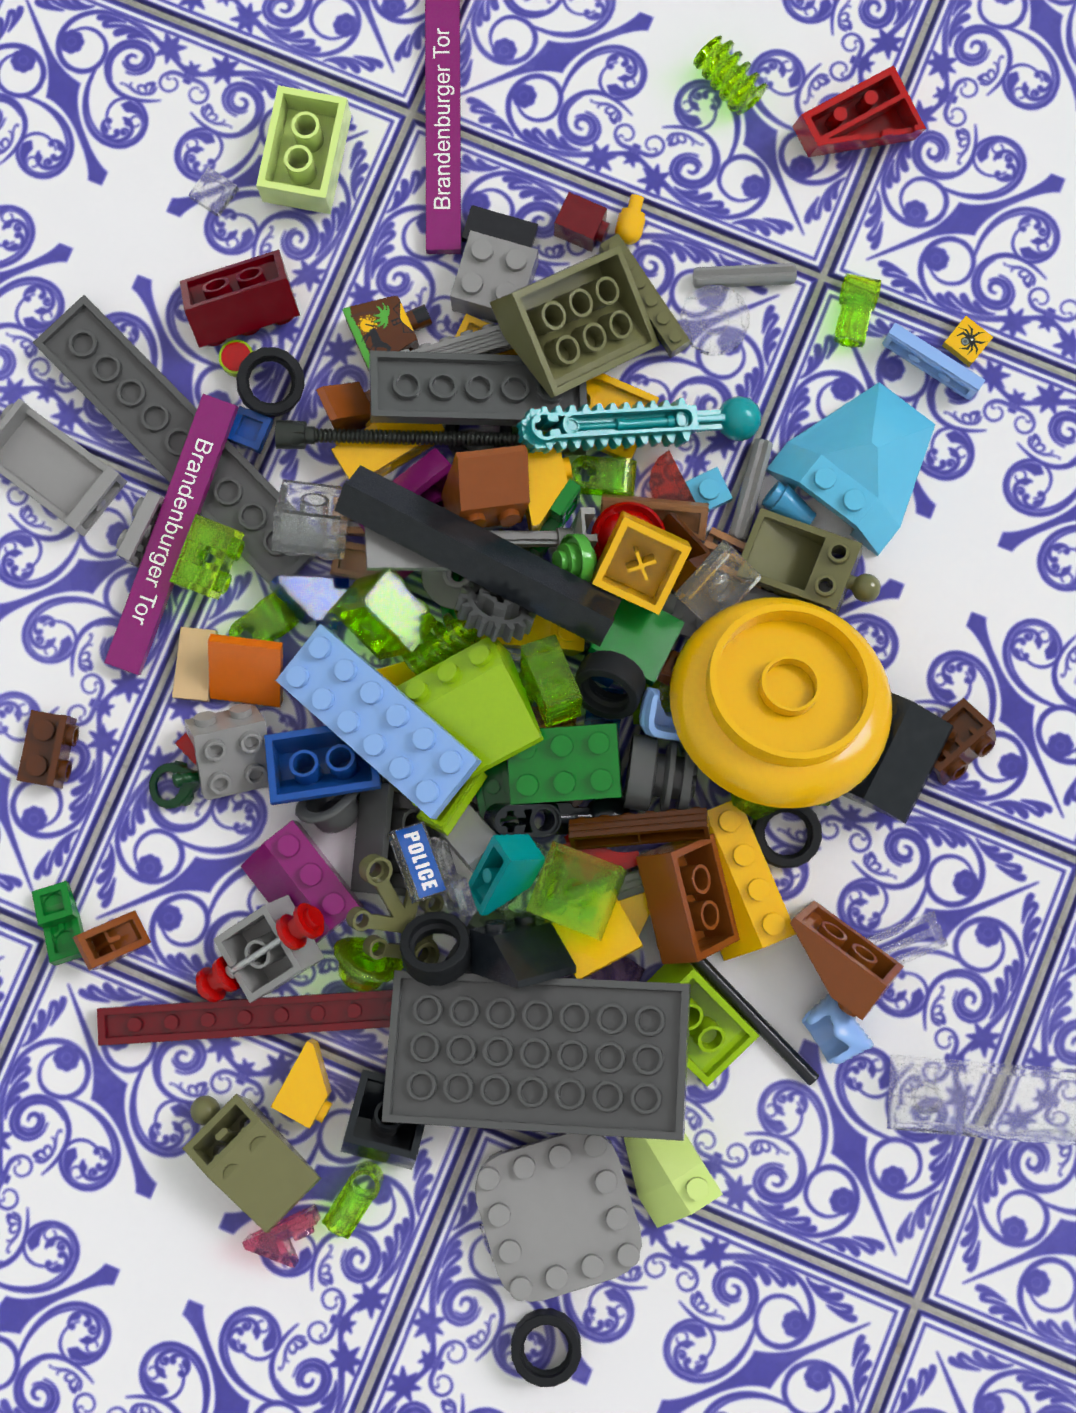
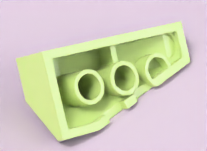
(670, 1178)

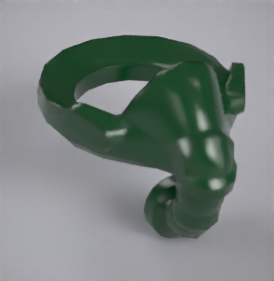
(182, 777)

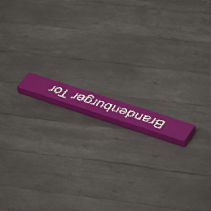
(443, 126)
(181, 503)

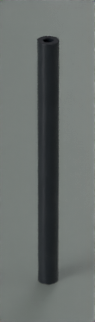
(752, 1016)

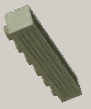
(662, 320)

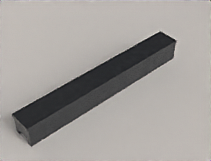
(478, 555)

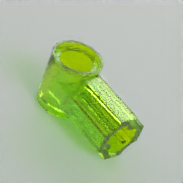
(857, 301)
(353, 1201)

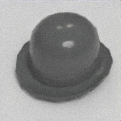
(329, 813)

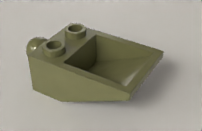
(799, 558)
(257, 1164)

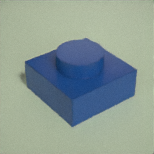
(250, 429)

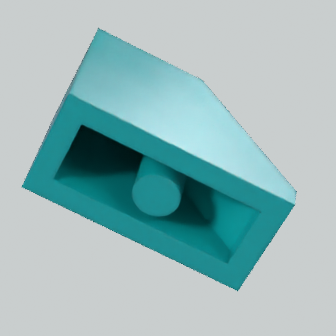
(504, 871)

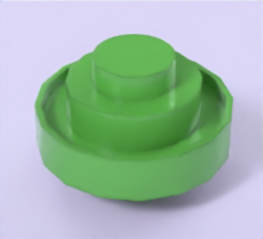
(576, 556)

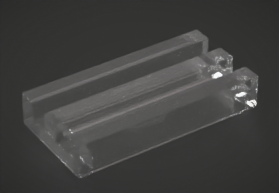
(934, 929)

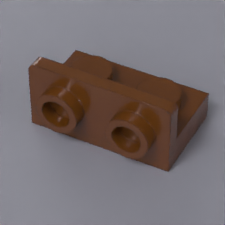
(970, 738)
(48, 749)

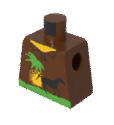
(385, 325)

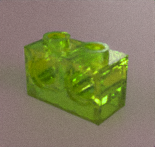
(550, 681)

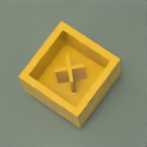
(640, 562)

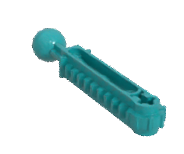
(670, 423)

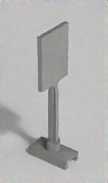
(387, 554)

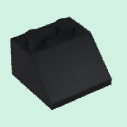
(519, 951)
(375, 1139)

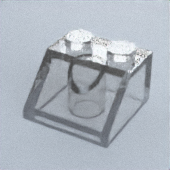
(307, 521)

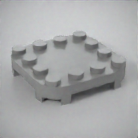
(557, 1216)

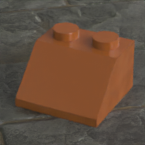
(489, 486)

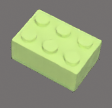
(304, 149)

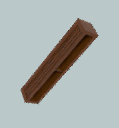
(639, 828)

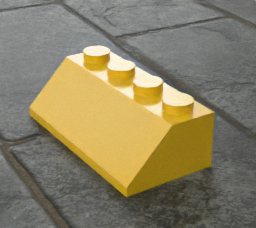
(751, 887)

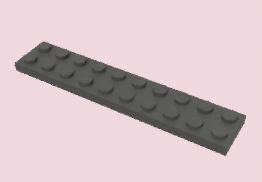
(157, 422)

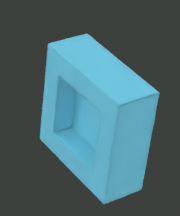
(710, 489)

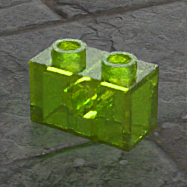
(202, 539)

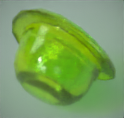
(358, 969)

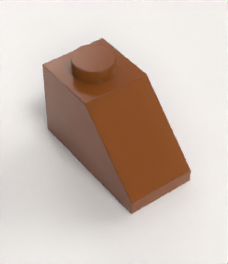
(346, 405)

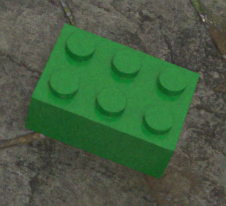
(568, 765)

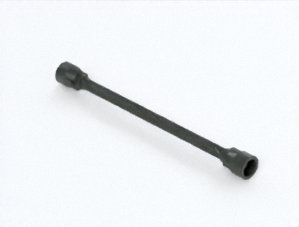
(297, 434)

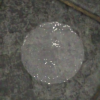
(715, 319)

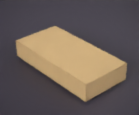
(192, 665)

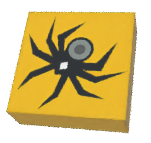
(967, 341)

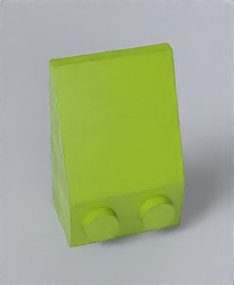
(715, 1027)

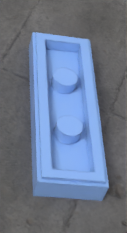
(933, 362)

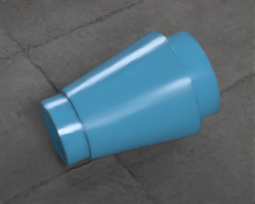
(788, 503)

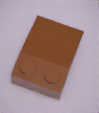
(846, 961)

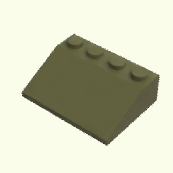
(577, 322)

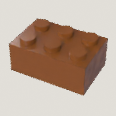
(687, 900)

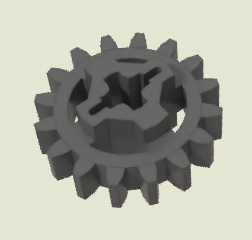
(492, 614)

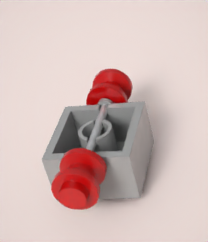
(264, 951)

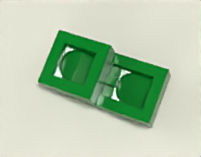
(60, 921)

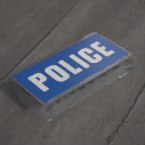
(417, 862)

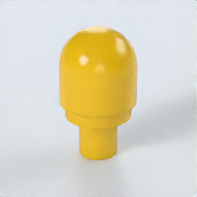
(631, 221)

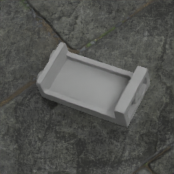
(55, 468)

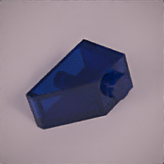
(311, 597)

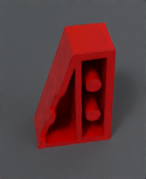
(861, 117)

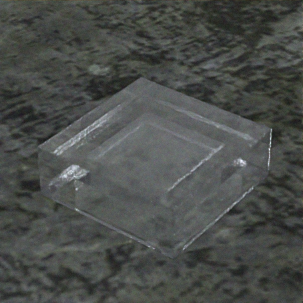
(213, 192)

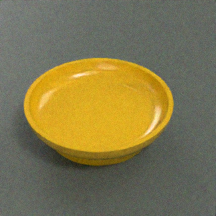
(781, 702)

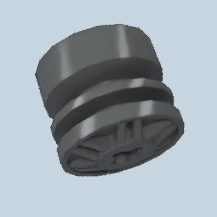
(658, 775)

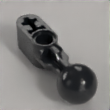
(556, 816)

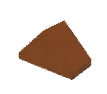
(111, 941)

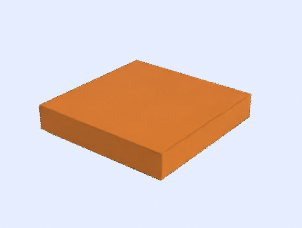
(245, 670)

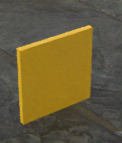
(594, 955)

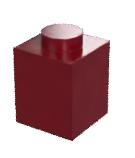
(581, 222)

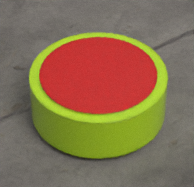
(232, 355)

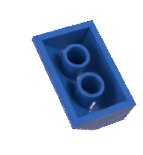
(315, 766)

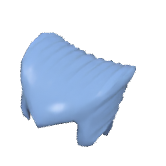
(836, 1031)

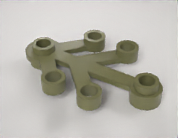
(400, 913)

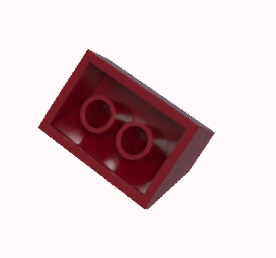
(238, 299)

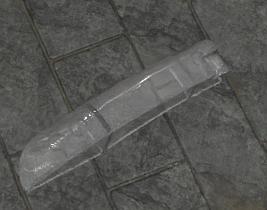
(982, 1100)

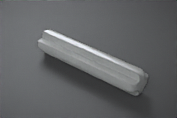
(745, 275)
(750, 489)

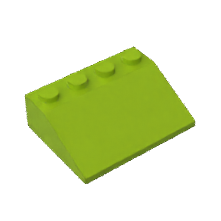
(478, 702)

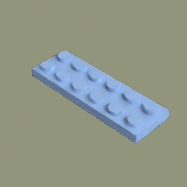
(378, 721)

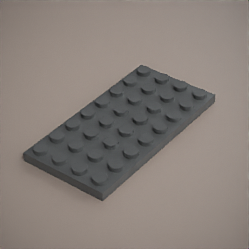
(540, 1056)

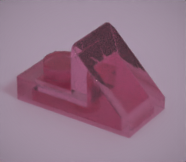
(277, 1244)

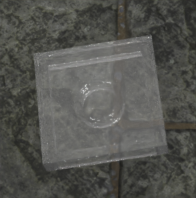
(718, 582)

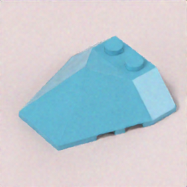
(860, 463)

